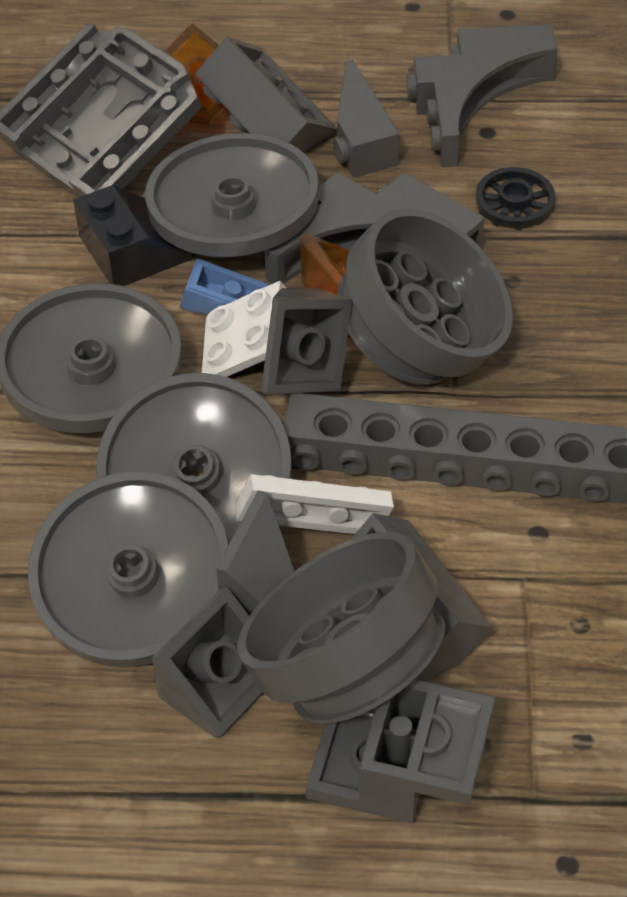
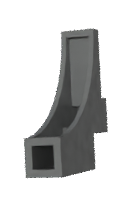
(475, 73)
(350, 209)

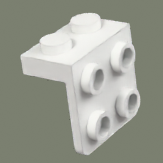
(238, 332)

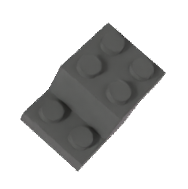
(411, 745)

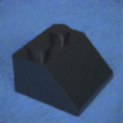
(121, 237)

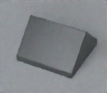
(201, 667)

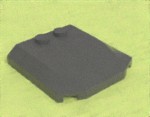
(99, 110)

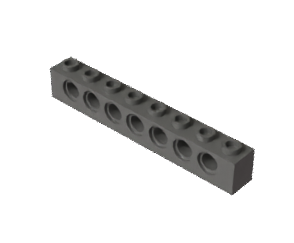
(458, 447)

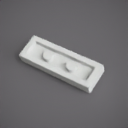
(316, 503)

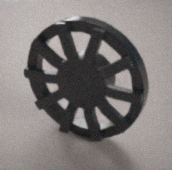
(515, 197)

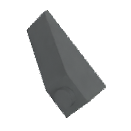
(365, 132)

